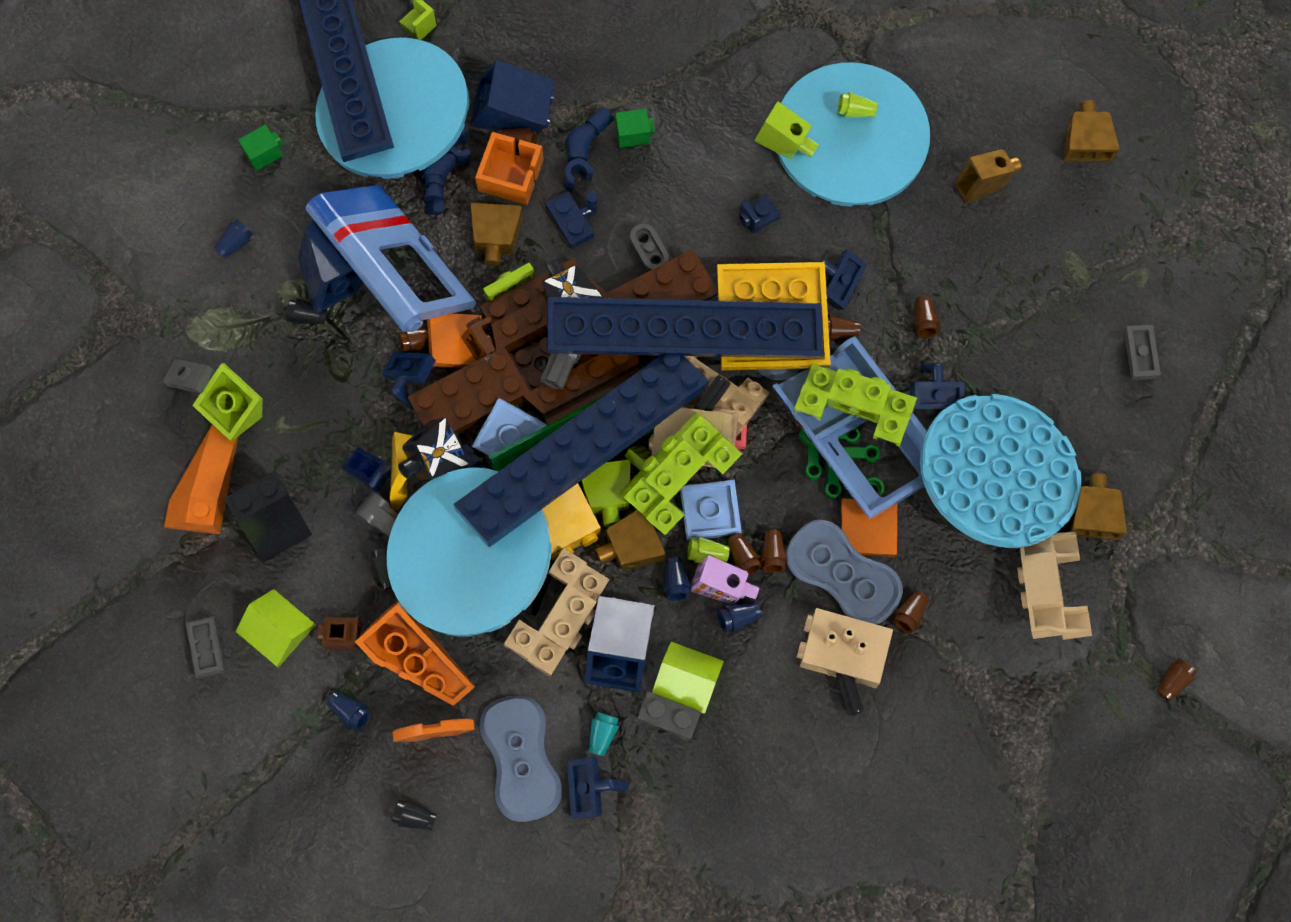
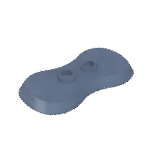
(861, 586)
(525, 780)

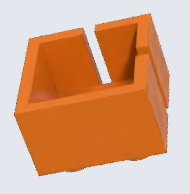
(507, 174)

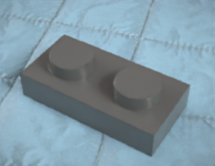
(1142, 352)
(669, 716)

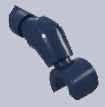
(578, 144)
(437, 173)

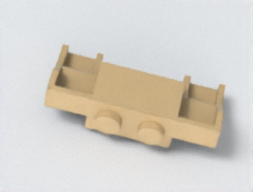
(744, 399)
(1044, 590)
(570, 611)

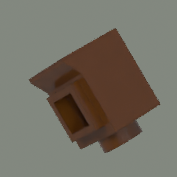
(351, 628)

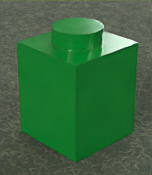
(633, 128)
(261, 147)

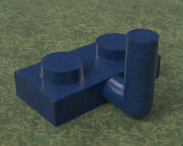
(571, 219)
(843, 278)
(407, 368)
(936, 393)
(586, 787)

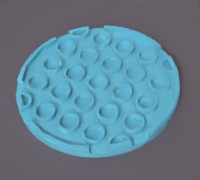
(422, 104)
(857, 156)
(1000, 471)
(447, 571)

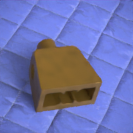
(1090, 135)
(986, 174)
(495, 230)
(1099, 511)
(632, 543)

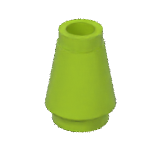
(856, 106)
(701, 547)

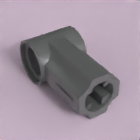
(558, 369)
(377, 513)

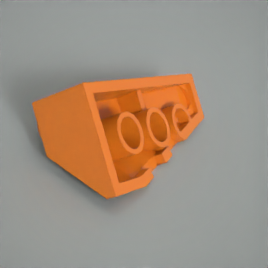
(200, 495)
(415, 654)

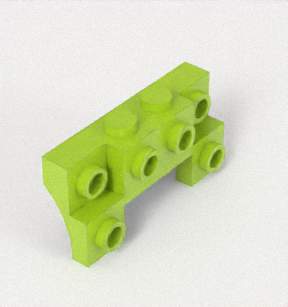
(859, 397)
(674, 466)

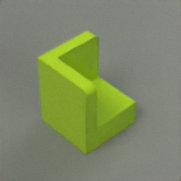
(419, 20)

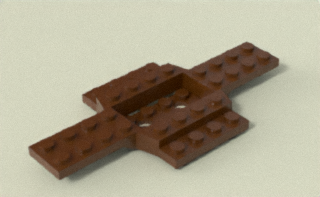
(521, 317)

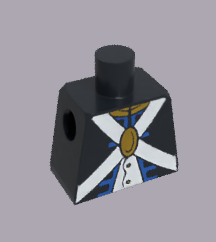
(568, 282)
(432, 452)

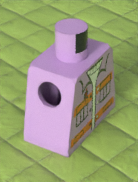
(712, 579)

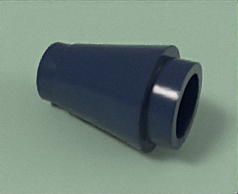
(233, 238)
(676, 580)
(738, 615)
(351, 712)

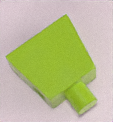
(786, 133)
(604, 490)

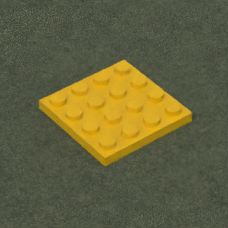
(775, 284)

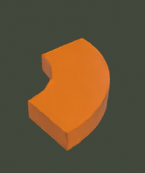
(444, 728)

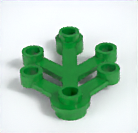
(853, 452)

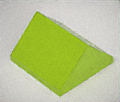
(229, 403)
(274, 627)
(687, 677)

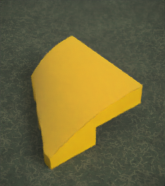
(398, 486)

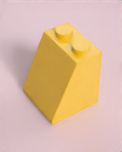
(571, 522)

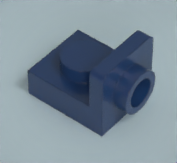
(758, 213)

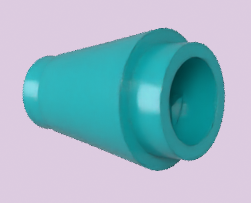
(602, 733)

